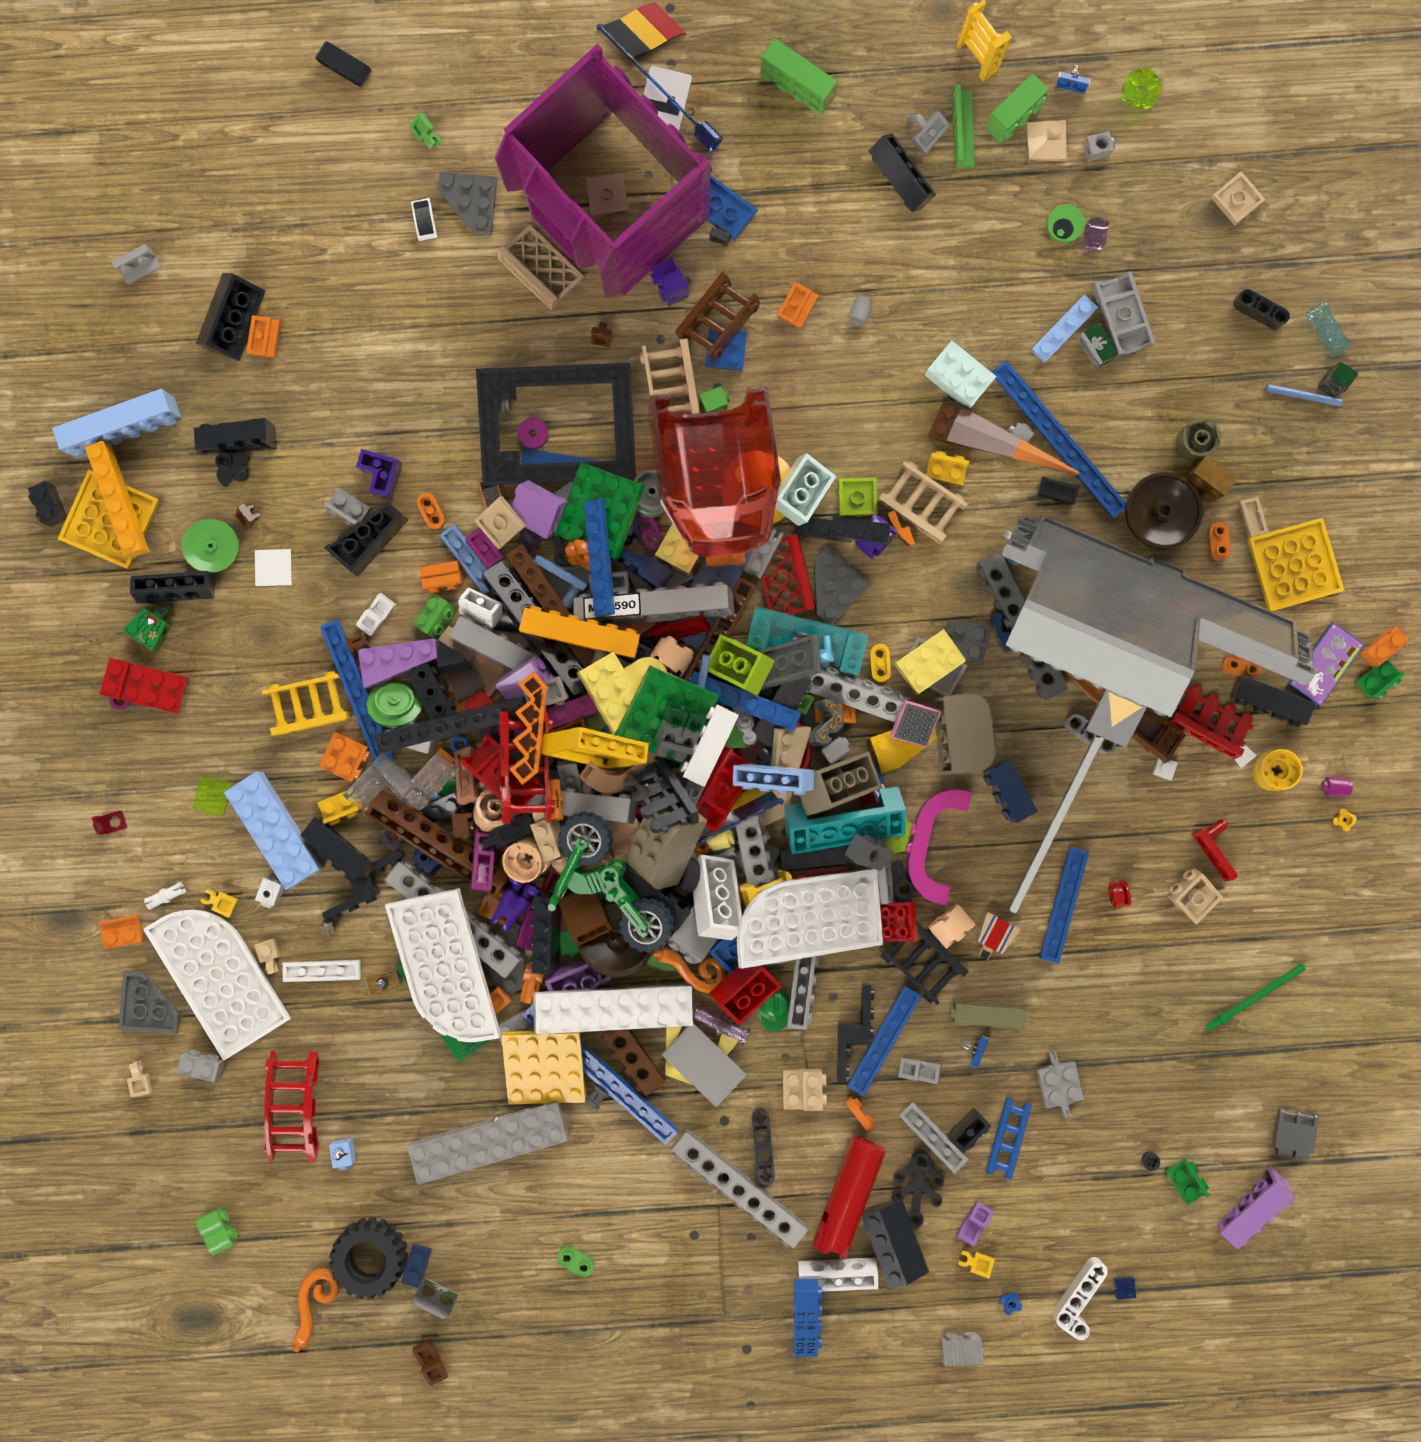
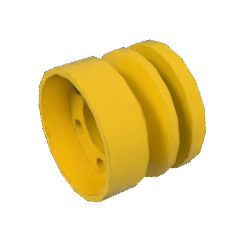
(1287, 765)

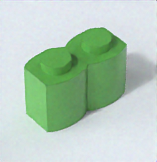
(216, 1231)

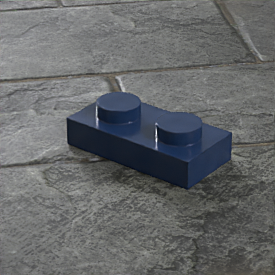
(416, 1265)

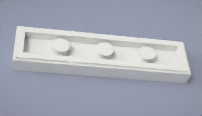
(321, 970)

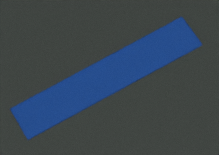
(532, 456)

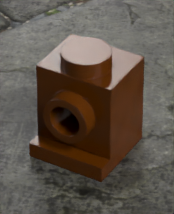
(463, 825)

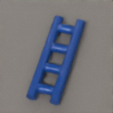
(1013, 1149)

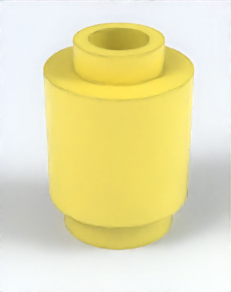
(721, 841)

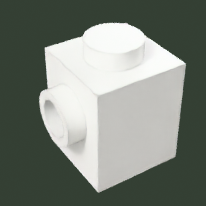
(269, 892)

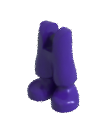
(513, 904)

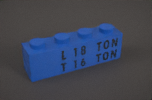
(806, 1318)

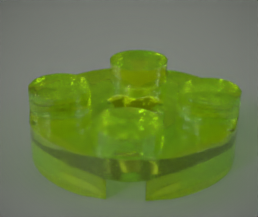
(1151, 84)

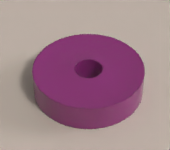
(539, 439)

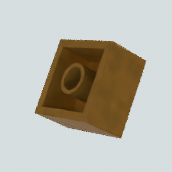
(1211, 478)

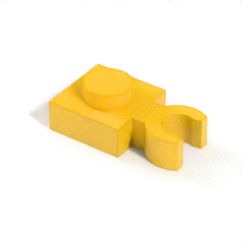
(222, 904)
(980, 1264)

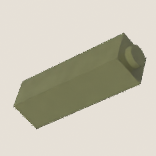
(988, 1015)

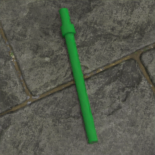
(1224, 1017)

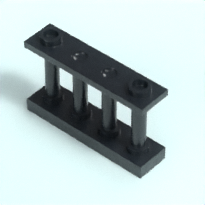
(941, 955)

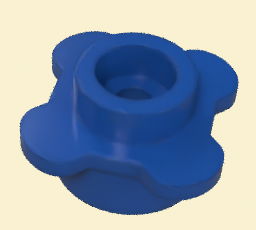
(1005, 1300)

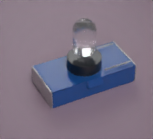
(1073, 81)
(977, 1051)

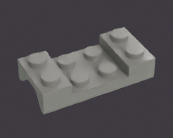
(1124, 314)

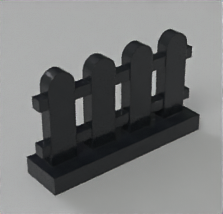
(661, 787)

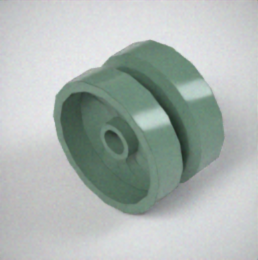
(650, 502)

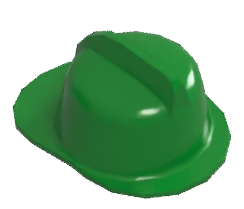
(774, 1011)

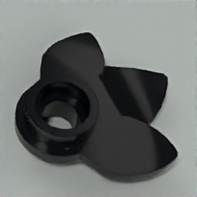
(233, 469)

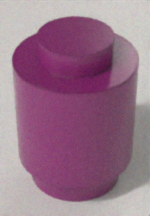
(1336, 786)

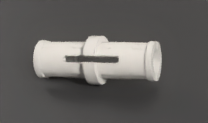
(165, 895)

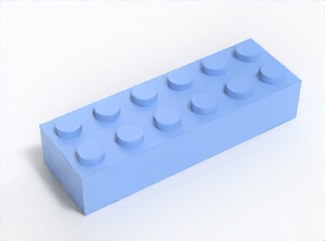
(118, 422)
(273, 830)

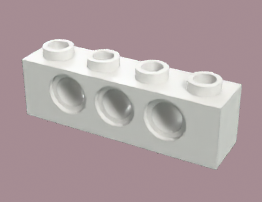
(841, 1273)

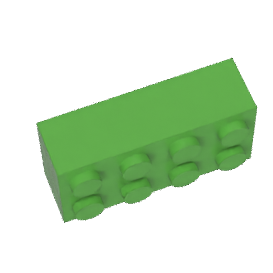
(797, 77)

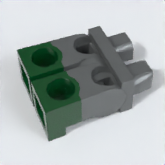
(679, 731)

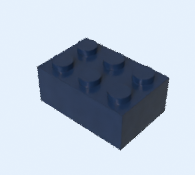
(1009, 791)

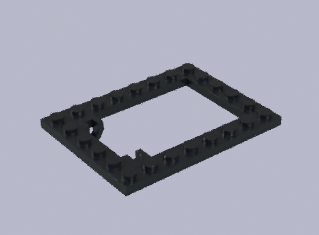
(501, 384)

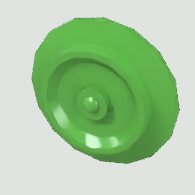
(210, 545)
(394, 703)

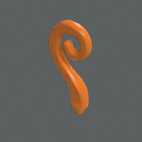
(673, 958)
(305, 1329)

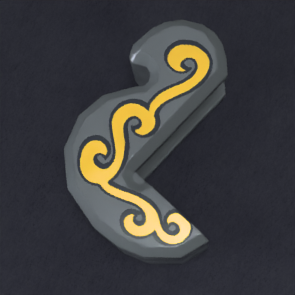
(831, 724)

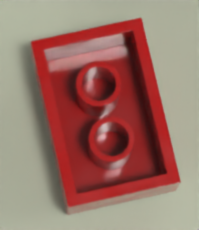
(745, 991)

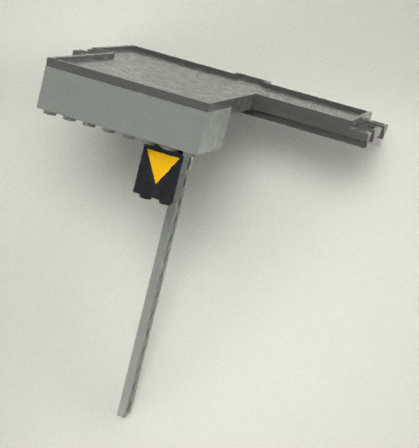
(1130, 631)

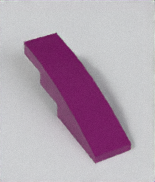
(482, 862)

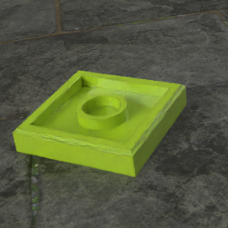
(857, 497)

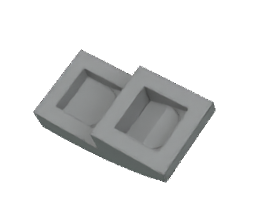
(919, 1070)

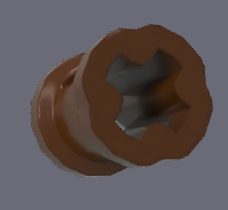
(358, 642)

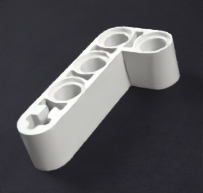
(1083, 1295)

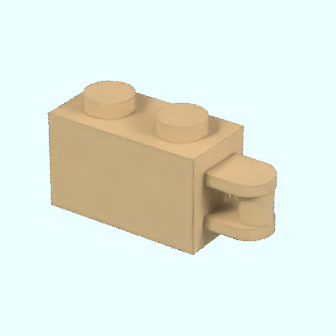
(546, 837)

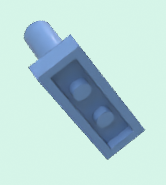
(577, 583)

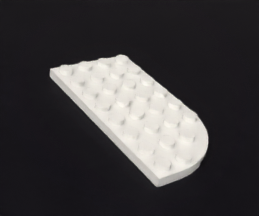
(811, 918)
(443, 965)
(217, 978)

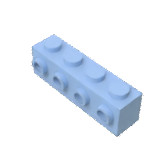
(773, 777)

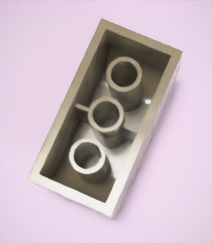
(964, 733)
(841, 783)
(662, 856)

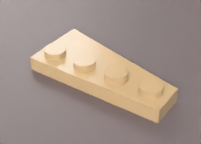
(788, 751)

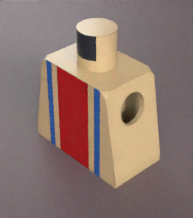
(994, 935)

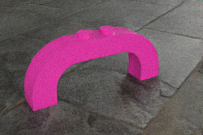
(921, 835)

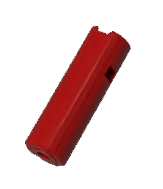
(849, 1196)

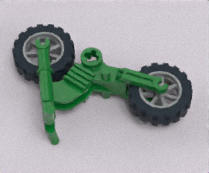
(637, 913)

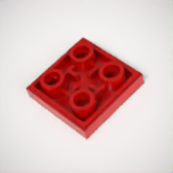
(899, 922)

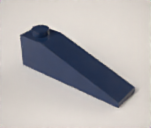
(647, 569)

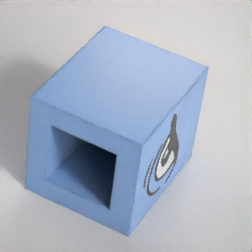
(342, 1153)

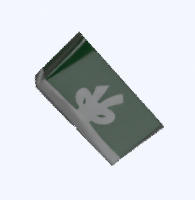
(1097, 345)
(427, 1302)

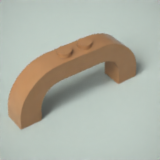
(611, 780)

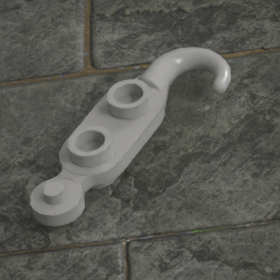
(745, 724)

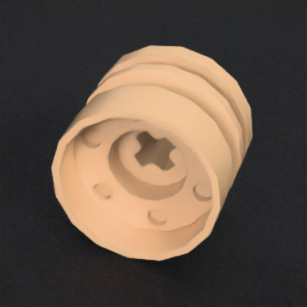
(519, 863)

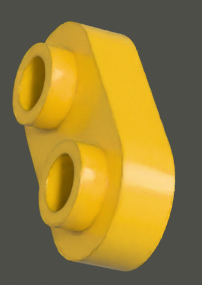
(880, 663)

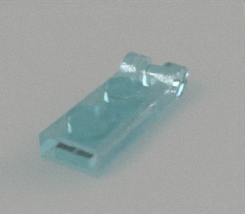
(1328, 329)

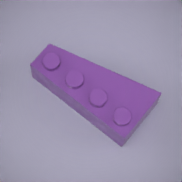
(391, 661)

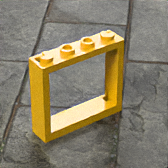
(594, 748)

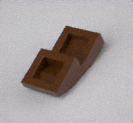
(430, 1361)

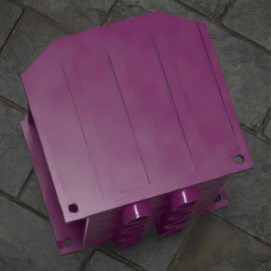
(561, 121)

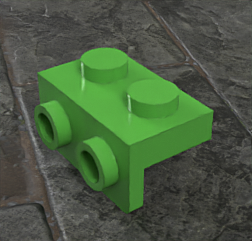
(435, 616)

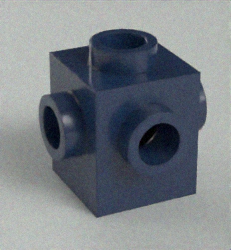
(426, 863)

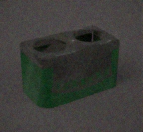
(1337, 377)

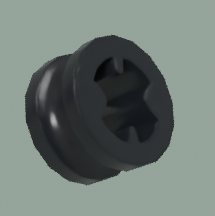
(1153, 1155)

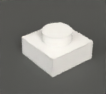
(1164, 770)

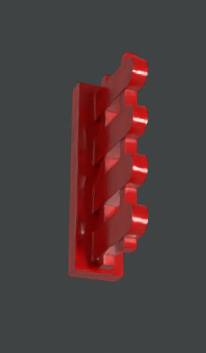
(1215, 737)

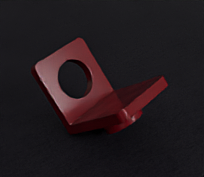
(102, 823)

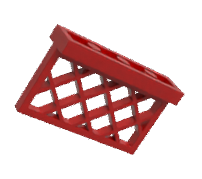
(802, 578)

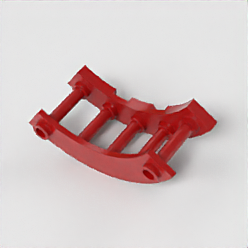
(507, 790)
(307, 1109)

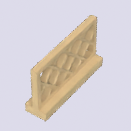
(526, 275)

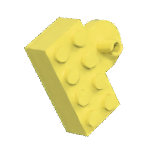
(615, 686)

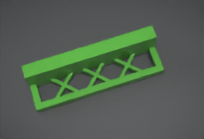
(963, 128)

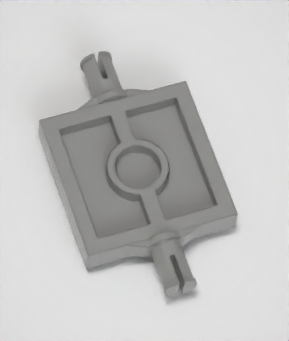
(1060, 1084)

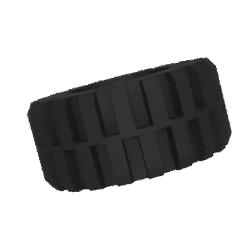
(350, 1275)

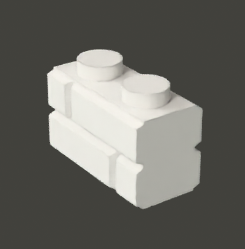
(480, 608)

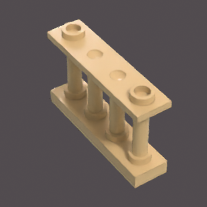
(684, 370)
(905, 510)

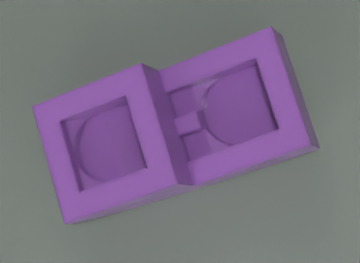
(974, 1223)

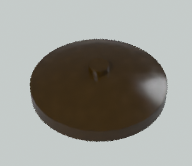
(1163, 510)
(610, 953)

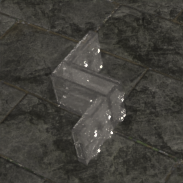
(389, 773)

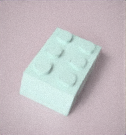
(960, 375)
(803, 489)

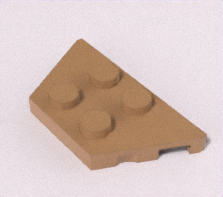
(491, 671)

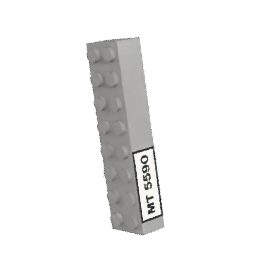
(661, 604)
(488, 1141)

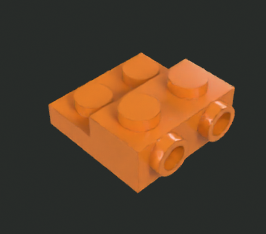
(345, 757)

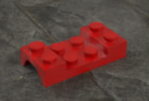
(143, 686)
(485, 767)
(719, 792)

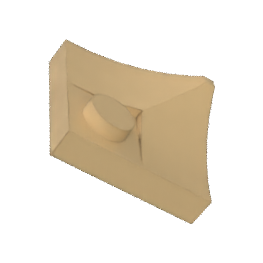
(1047, 140)

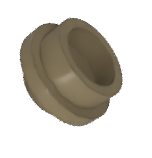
(327, 928)

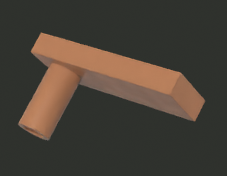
(465, 781)

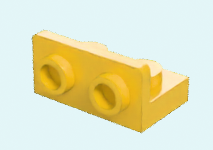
(947, 468)
(336, 808)

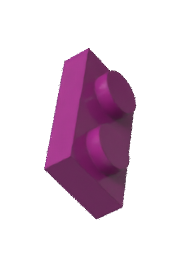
(484, 548)

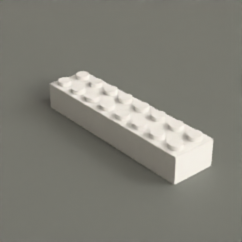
(612, 1009)

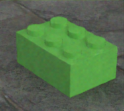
(1017, 109)

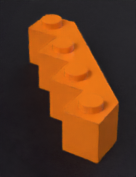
(531, 739)

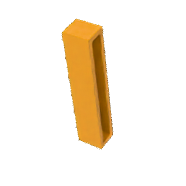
(117, 499)
(579, 633)

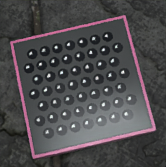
(915, 723)

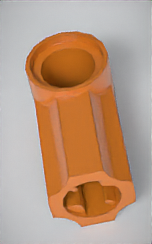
(531, 984)

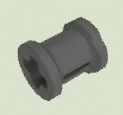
(591, 1099)

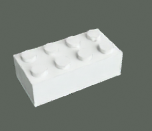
(709, 745)
(717, 898)

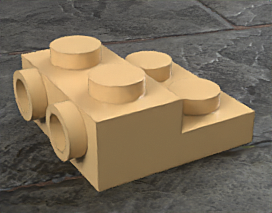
(1194, 895)
(804, 1089)

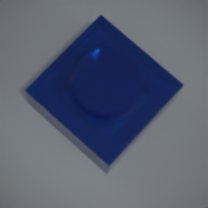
(1124, 1287)

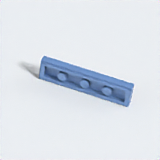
(465, 555)

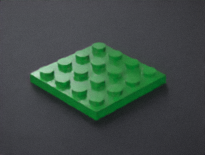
(621, 504)
(648, 704)

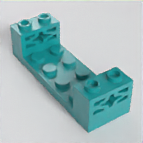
(776, 628)
(839, 830)

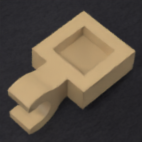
(267, 952)
(139, 1083)

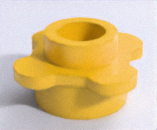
(1350, 820)

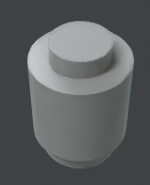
(860, 311)

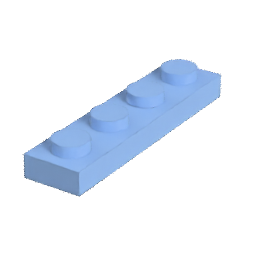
(1064, 328)

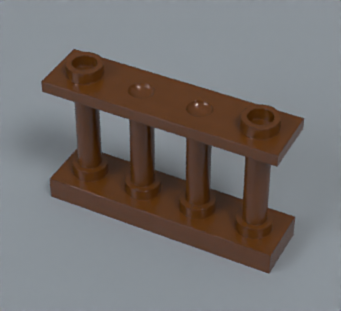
(710, 301)

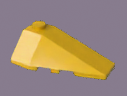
(892, 752)

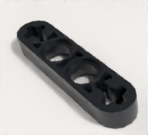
(763, 1146)

